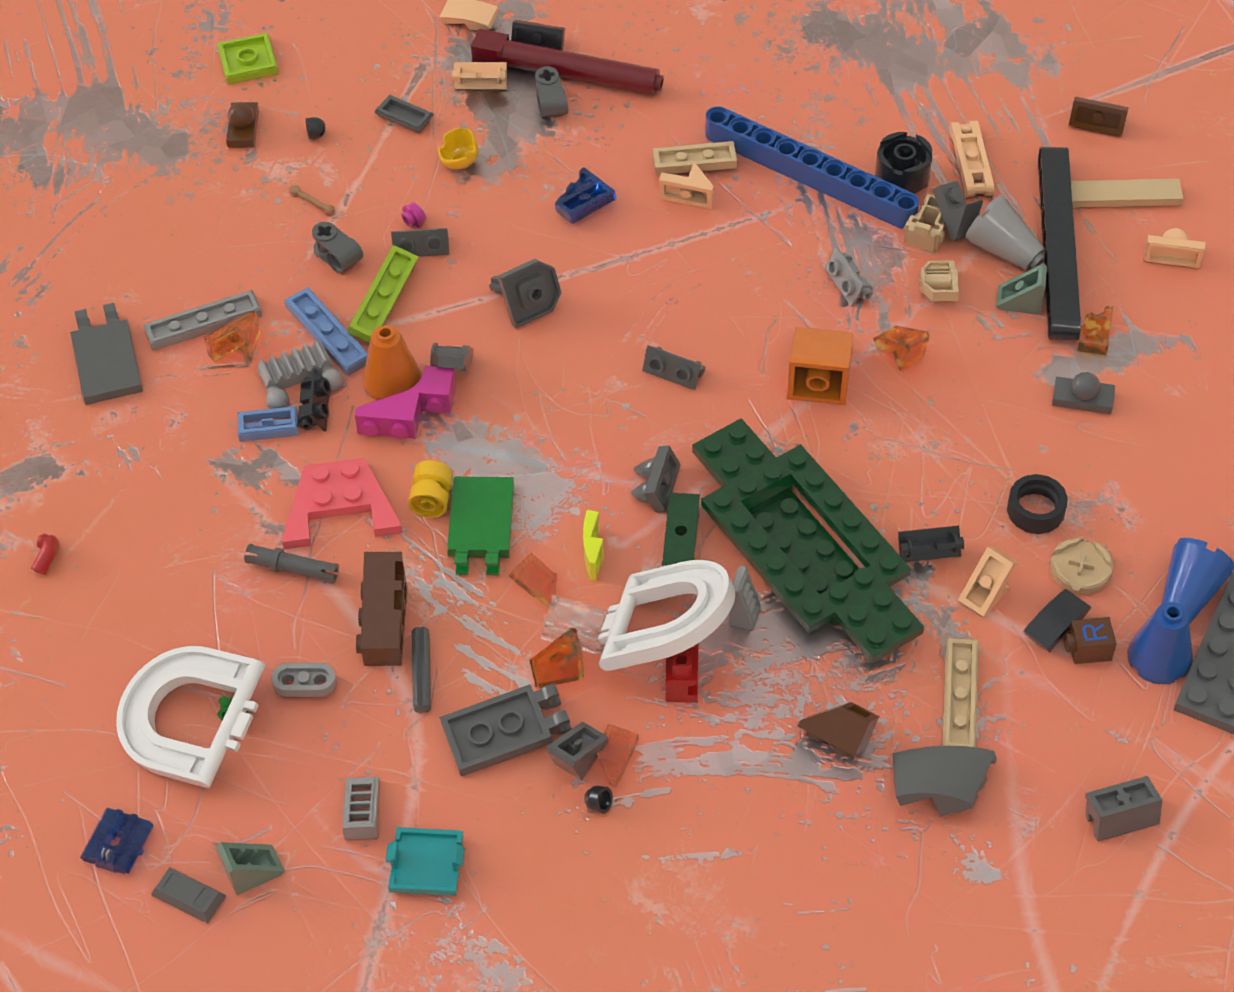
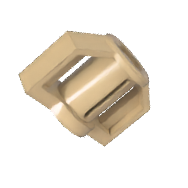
(939, 281)

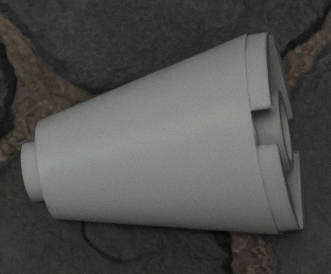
(1006, 235)

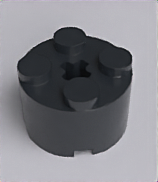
(904, 161)

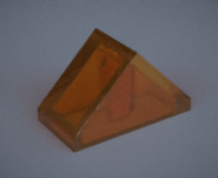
(559, 661)

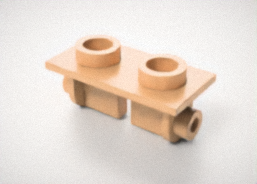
(480, 75)

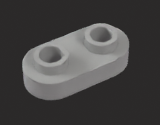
(304, 679)

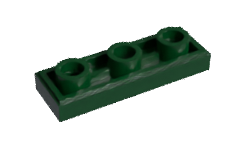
(681, 528)

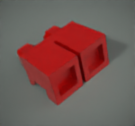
(682, 676)

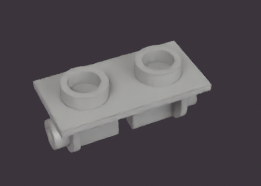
(845, 276)

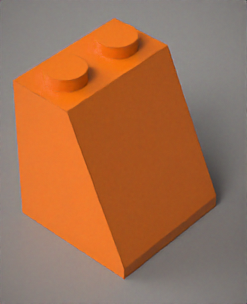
(819, 366)

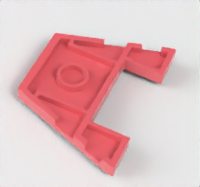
(334, 491)

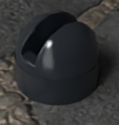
(315, 127)
(598, 799)

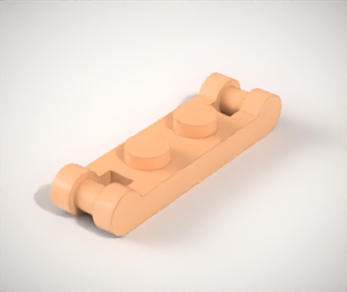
(972, 158)

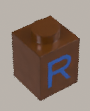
(1090, 640)

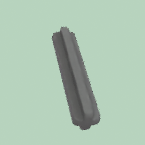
(421, 669)

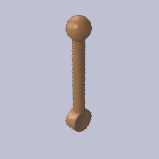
(295, 191)

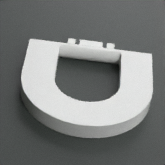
(710, 609)
(163, 674)

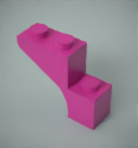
(401, 413)

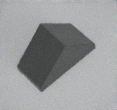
(577, 749)

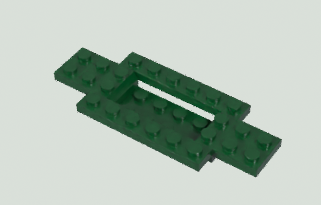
(796, 551)

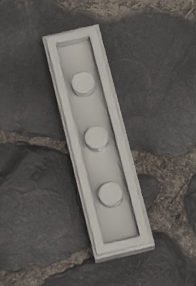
(200, 320)

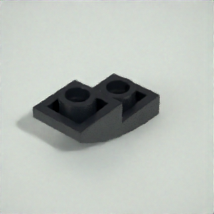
(1055, 619)

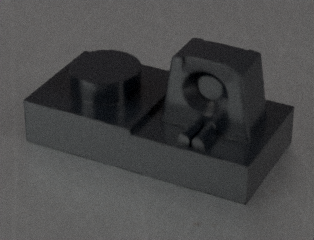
(538, 34)

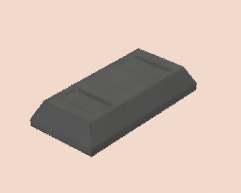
(404, 113)
(188, 895)

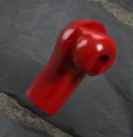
(48, 548)

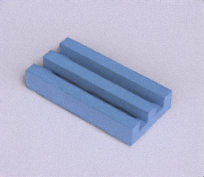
(268, 427)

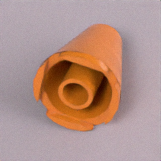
(389, 364)

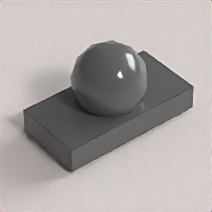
(1084, 393)

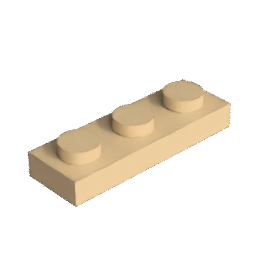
(706, 156)

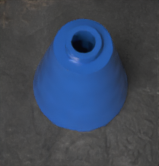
(1195, 575)
(1162, 645)

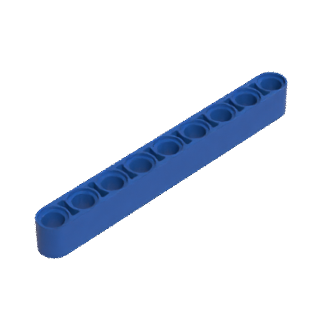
(812, 167)

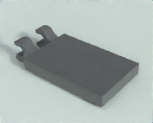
(105, 357)
(503, 727)

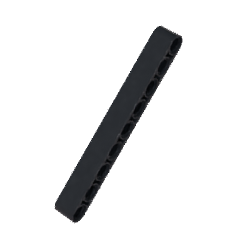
(1059, 244)

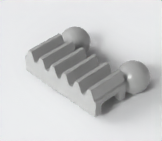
(293, 369)

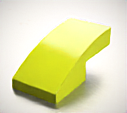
(592, 545)

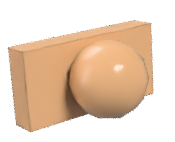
(1174, 249)

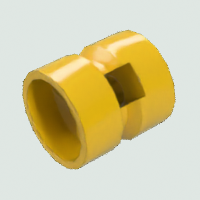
(430, 489)

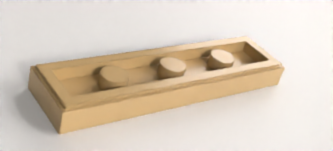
(1126, 193)
(960, 692)

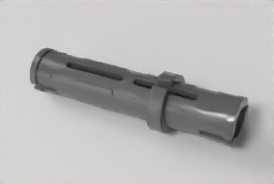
(292, 563)

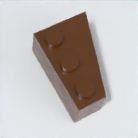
(382, 609)

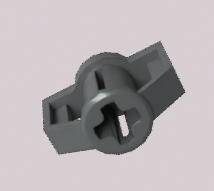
(451, 356)

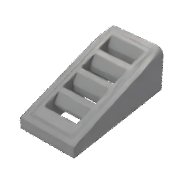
(746, 603)
(361, 829)

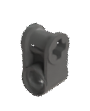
(550, 93)
(335, 247)

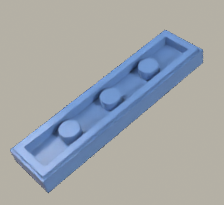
(327, 330)

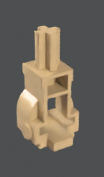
(917, 230)

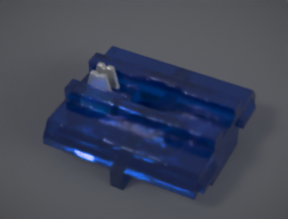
(120, 857)

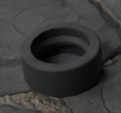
(1038, 485)

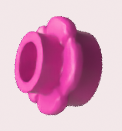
(413, 215)

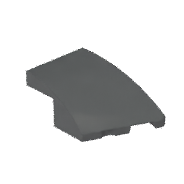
(943, 773)

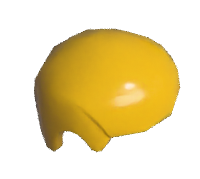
(458, 149)

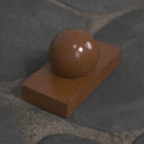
(242, 124)

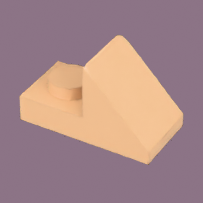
(689, 190)
(988, 581)

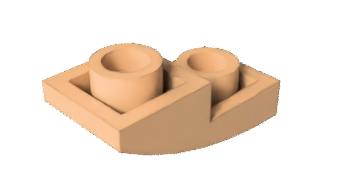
(471, 12)

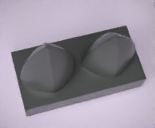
(661, 476)

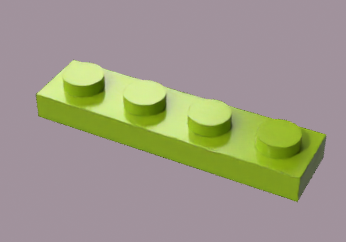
(383, 293)

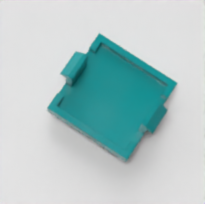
(425, 861)

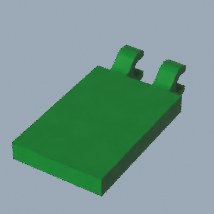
(480, 521)

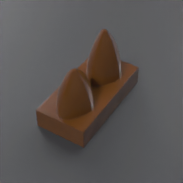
(1098, 116)

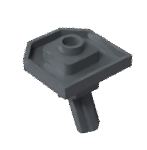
(528, 291)

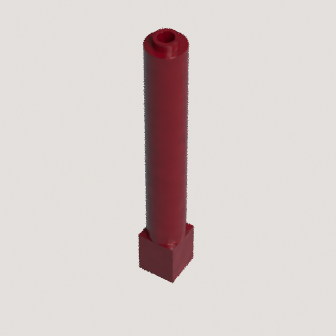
(496, 47)

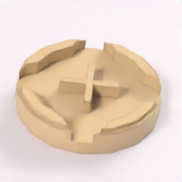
(1081, 566)

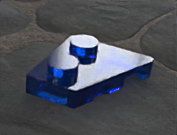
(584, 197)

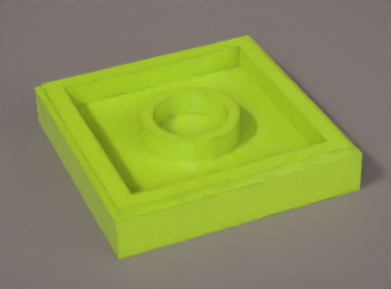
(247, 58)

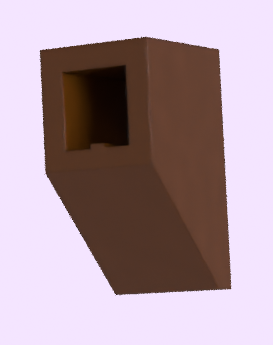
(843, 726)

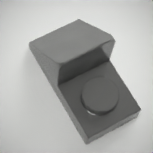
(954, 210)

